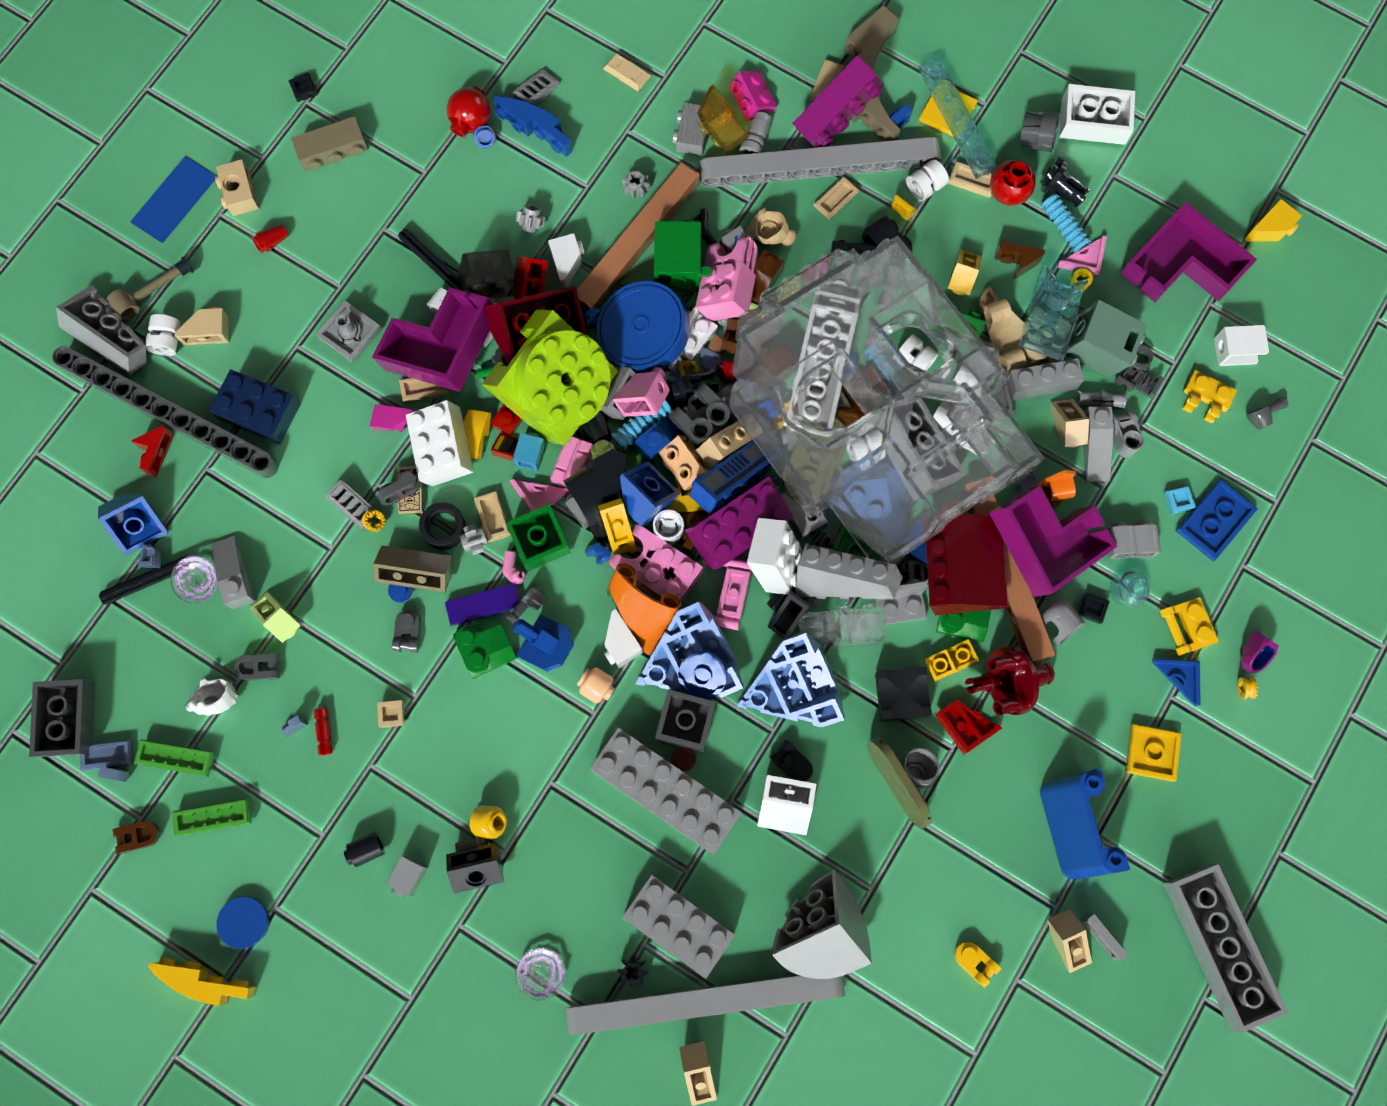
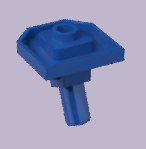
(545, 643)

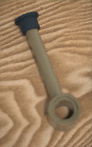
(126, 305)

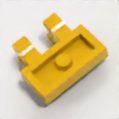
(1210, 391)

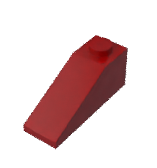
(529, 276)

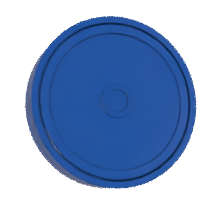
(643, 327)

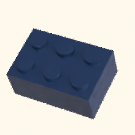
(255, 406)

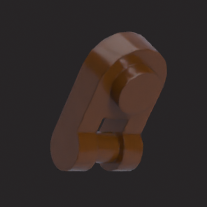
(143, 836)

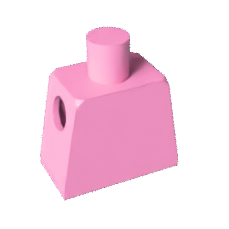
(642, 394)

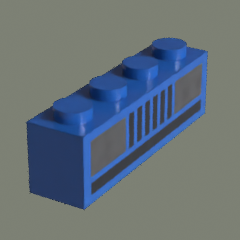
(729, 477)

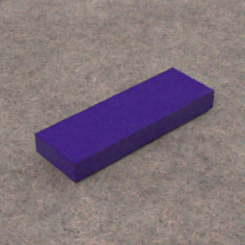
(482, 604)

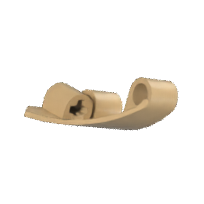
(1005, 333)

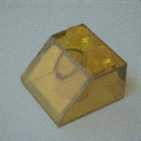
(721, 121)

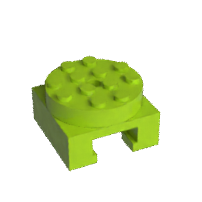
(533, 378)

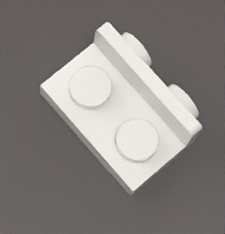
(700, 333)

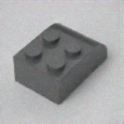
(61, 717)

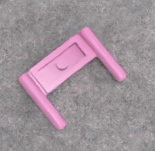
(733, 594)

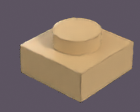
(390, 714)

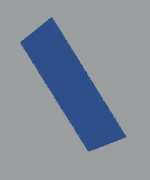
(173, 199)

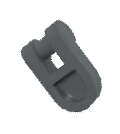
(396, 491)
(406, 623)
(249, 667)

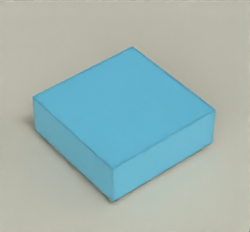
(1179, 500)

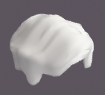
(212, 697)

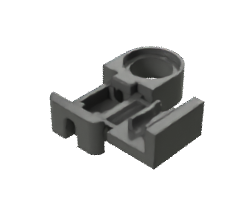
(1139, 377)

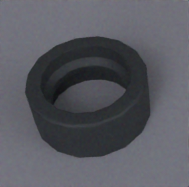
(434, 510)

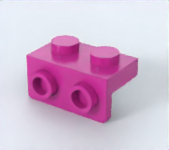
(752, 94)

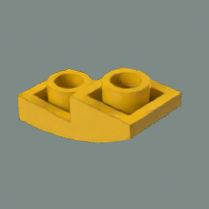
(476, 427)
(951, 660)

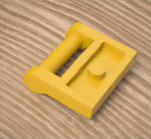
(1196, 625)

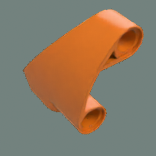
(1059, 487)
(642, 614)

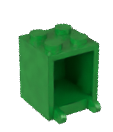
(679, 255)

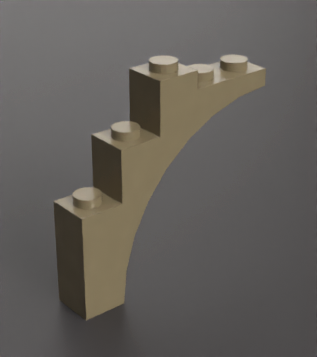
(867, 43)

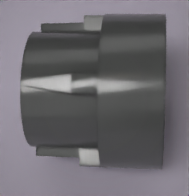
(1040, 130)

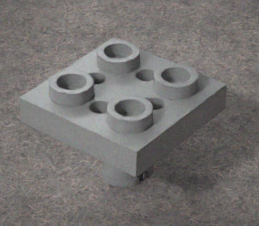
(342, 326)

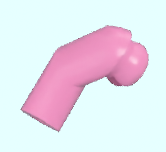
(510, 570)

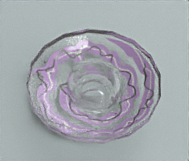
(184, 579)
(530, 983)

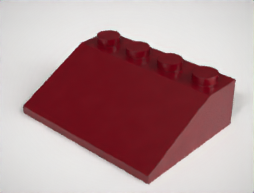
(509, 317)
(967, 567)

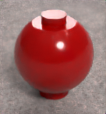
(468, 110)
(1012, 182)

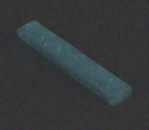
(957, 118)

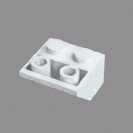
(786, 804)

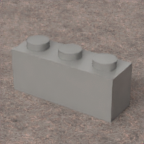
(1045, 379)

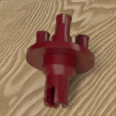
(1012, 680)

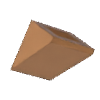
(715, 345)

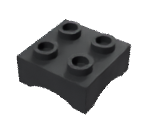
(903, 694)

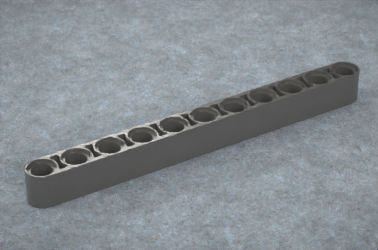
(156, 405)

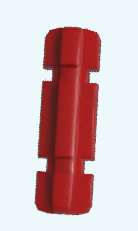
(323, 731)

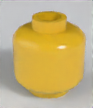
(487, 821)

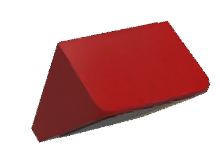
(504, 446)

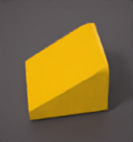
(903, 207)

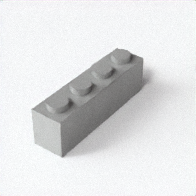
(100, 329)
(844, 575)

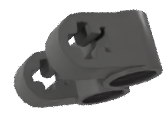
(705, 420)

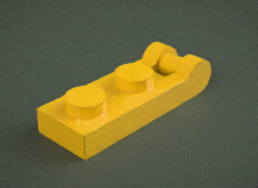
(617, 527)

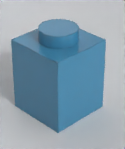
(529, 451)

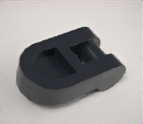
(798, 768)

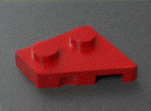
(966, 726)

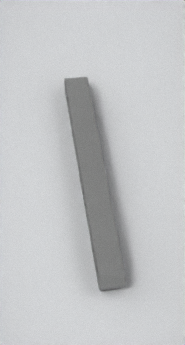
(818, 162)
(700, 1002)

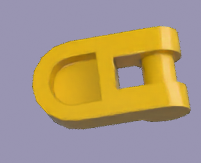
(969, 956)

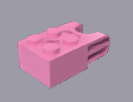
(732, 280)
(656, 561)

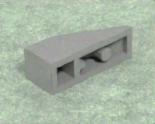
(1100, 443)
(232, 574)

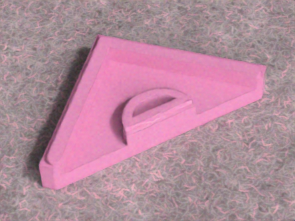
(1088, 257)
(538, 495)

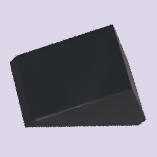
(789, 615)

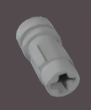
(757, 133)

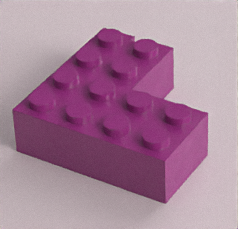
(1192, 247)
(438, 352)
(1050, 549)

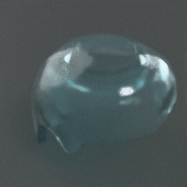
(1130, 588)

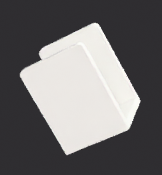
(1241, 345)

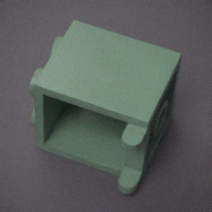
(1105, 338)

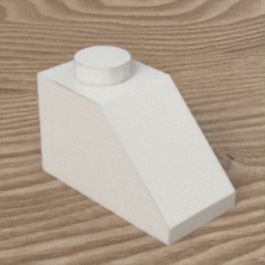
(566, 257)
(620, 642)

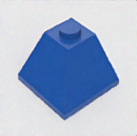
(646, 493)
(131, 522)

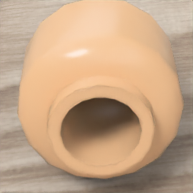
(596, 685)

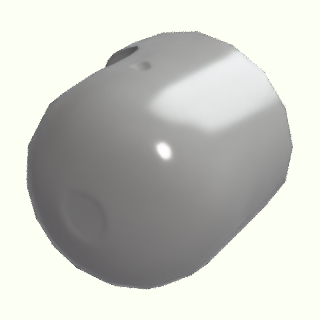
(1064, 617)
(924, 762)

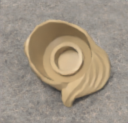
(770, 228)

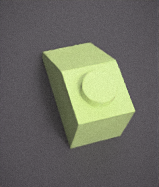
(275, 617)

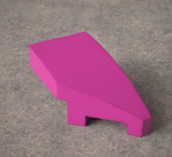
(389, 418)

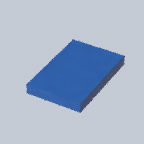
(1216, 520)

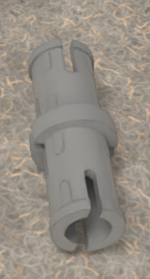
(1101, 399)

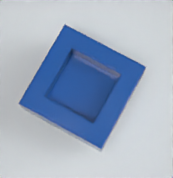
(901, 116)

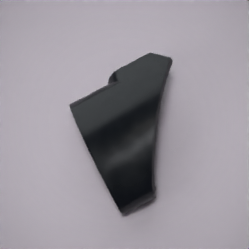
(596, 486)

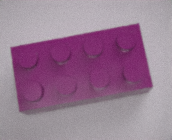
(839, 103)
(732, 526)

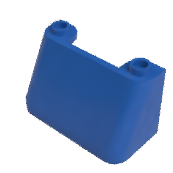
(1075, 828)

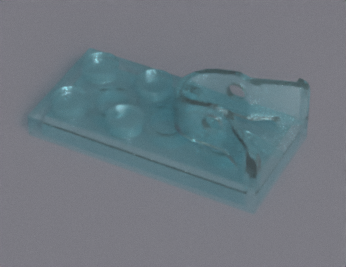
(1051, 315)

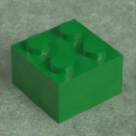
(538, 537)

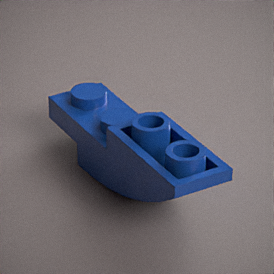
(529, 119)

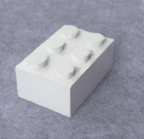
(1097, 114)
(439, 443)
(774, 556)

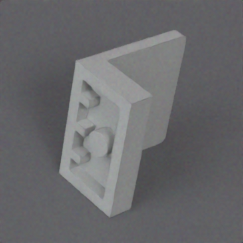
(907, 603)

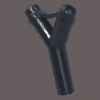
(706, 234)

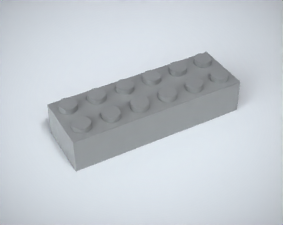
(665, 791)
(1225, 948)

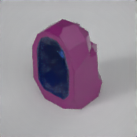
(1258, 652)

